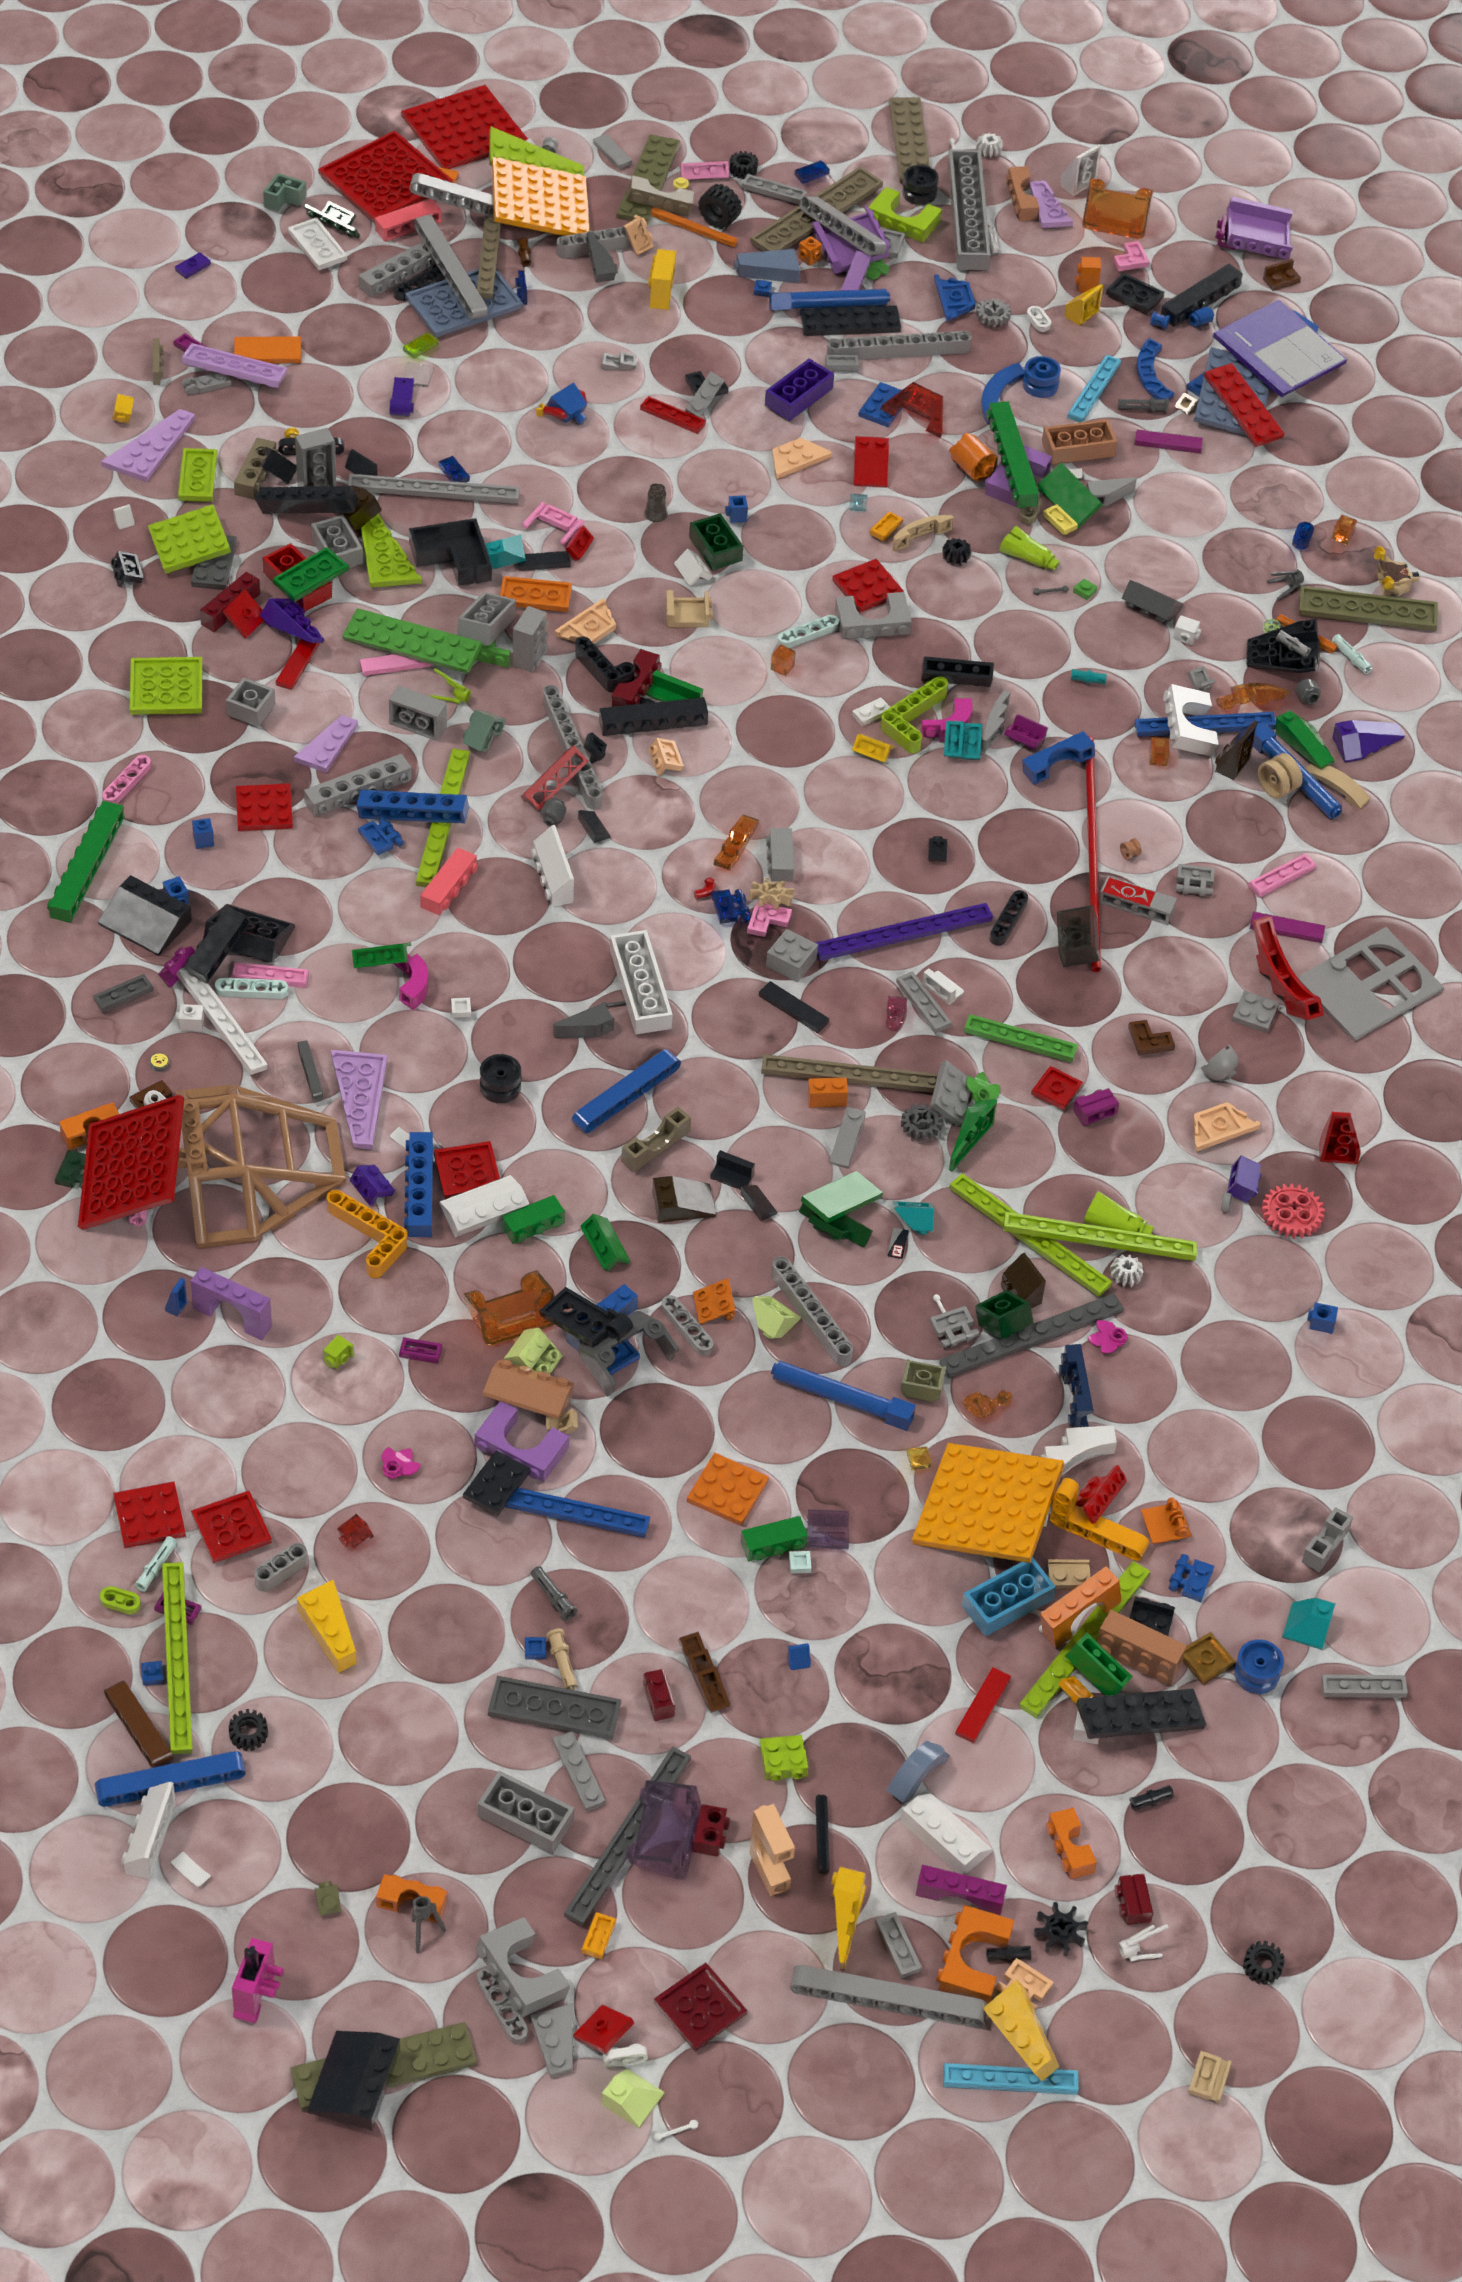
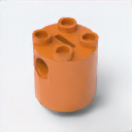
(973, 457)

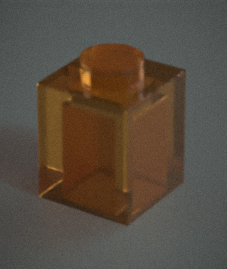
(1344, 529)
(782, 660)
(1159, 751)

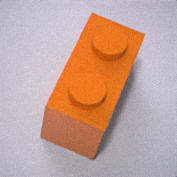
(1089, 273)
(827, 1092)

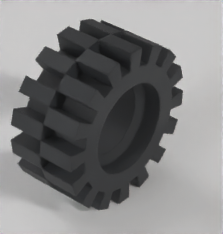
(743, 164)
(248, 1740)
(1261, 1973)

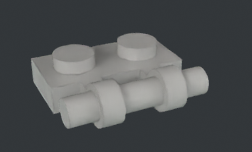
(1195, 875)
(953, 1321)

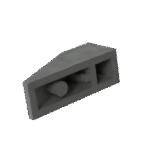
(601, 260)
(587, 1023)

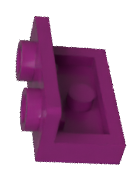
(1221, 233)
(1027, 732)
(171, 967)

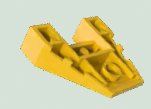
(849, 1896)

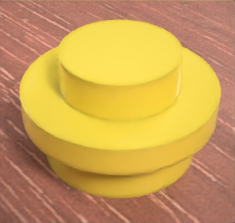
(681, 183)

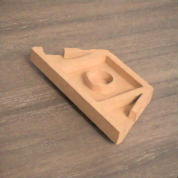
(797, 456)
(591, 623)
(1220, 1125)

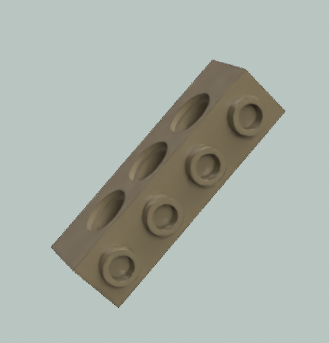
(251, 473)

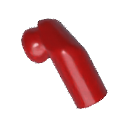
(706, 890)

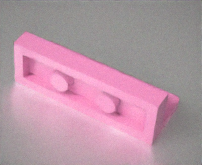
(704, 170)

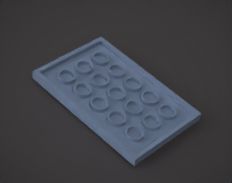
(444, 313)
(1210, 408)

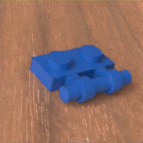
(376, 838)
(1197, 1580)

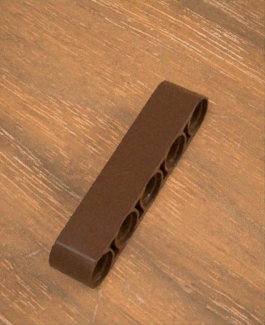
(138, 1724)

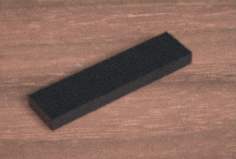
(793, 1007)

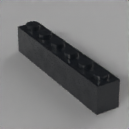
(1202, 294)
(307, 499)
(653, 716)

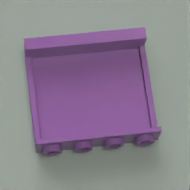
(1259, 228)
(840, 251)

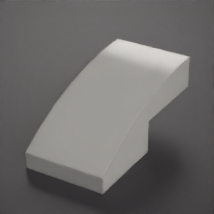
(624, 361)

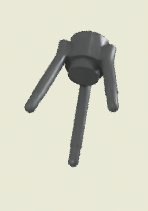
(1293, 578)
(421, 1911)

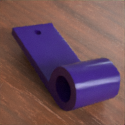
(402, 395)

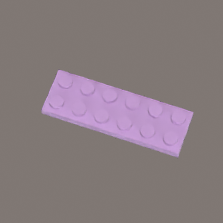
(234, 365)

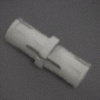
(1293, 644)

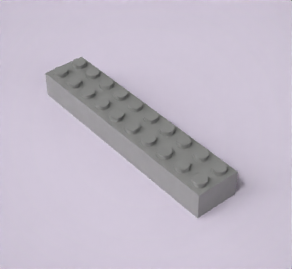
(968, 210)

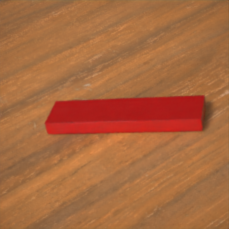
(673, 415)
(296, 664)
(983, 1705)

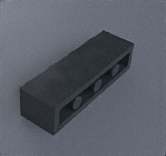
(958, 671)
(217, 944)

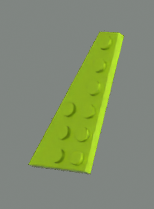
(515, 149)
(385, 558)

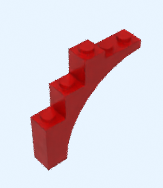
(1284, 982)

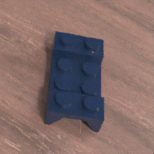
(1074, 1374)

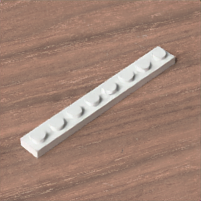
(223, 1022)

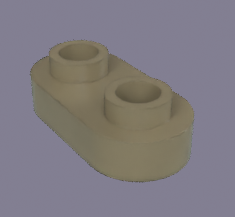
(1029, 514)

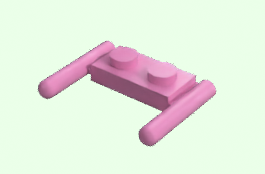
(556, 518)

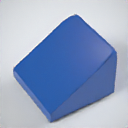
(799, 1656)

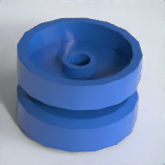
(1041, 376)
(1258, 1666)

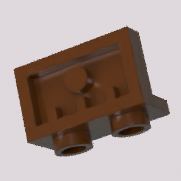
(1281, 275)

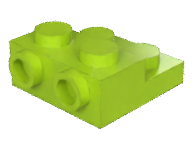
(783, 1757)

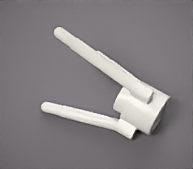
(1129, 1947)

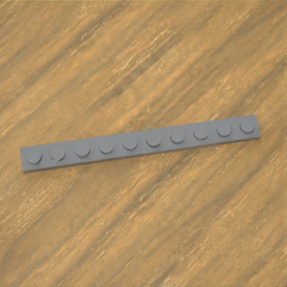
(436, 488)

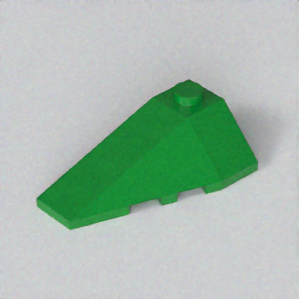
(1303, 738)
(975, 1125)

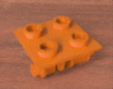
(714, 1301)
(1166, 1522)

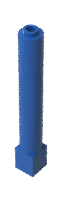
(827, 299)
(1266, 742)
(894, 1411)

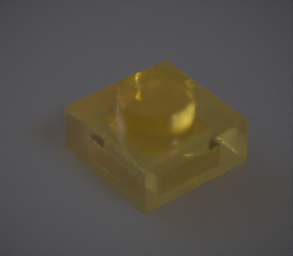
(919, 1458)

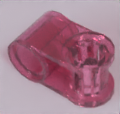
(895, 1012)

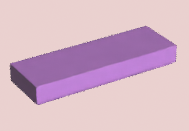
(857, 271)

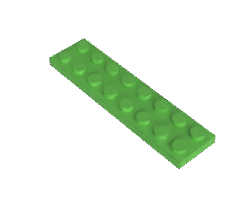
(412, 640)

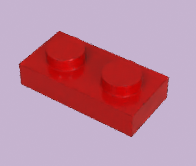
(579, 543)

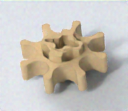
(771, 893)

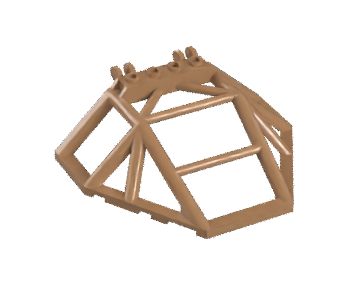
(194, 1151)

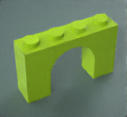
(914, 227)

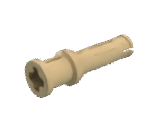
(560, 1652)

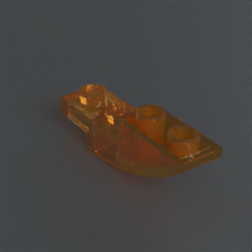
(1256, 692)

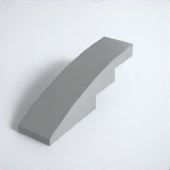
(995, 722)

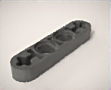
(310, 1071)

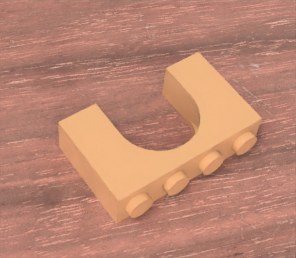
(770, 1848)

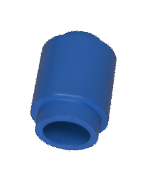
(1201, 317)

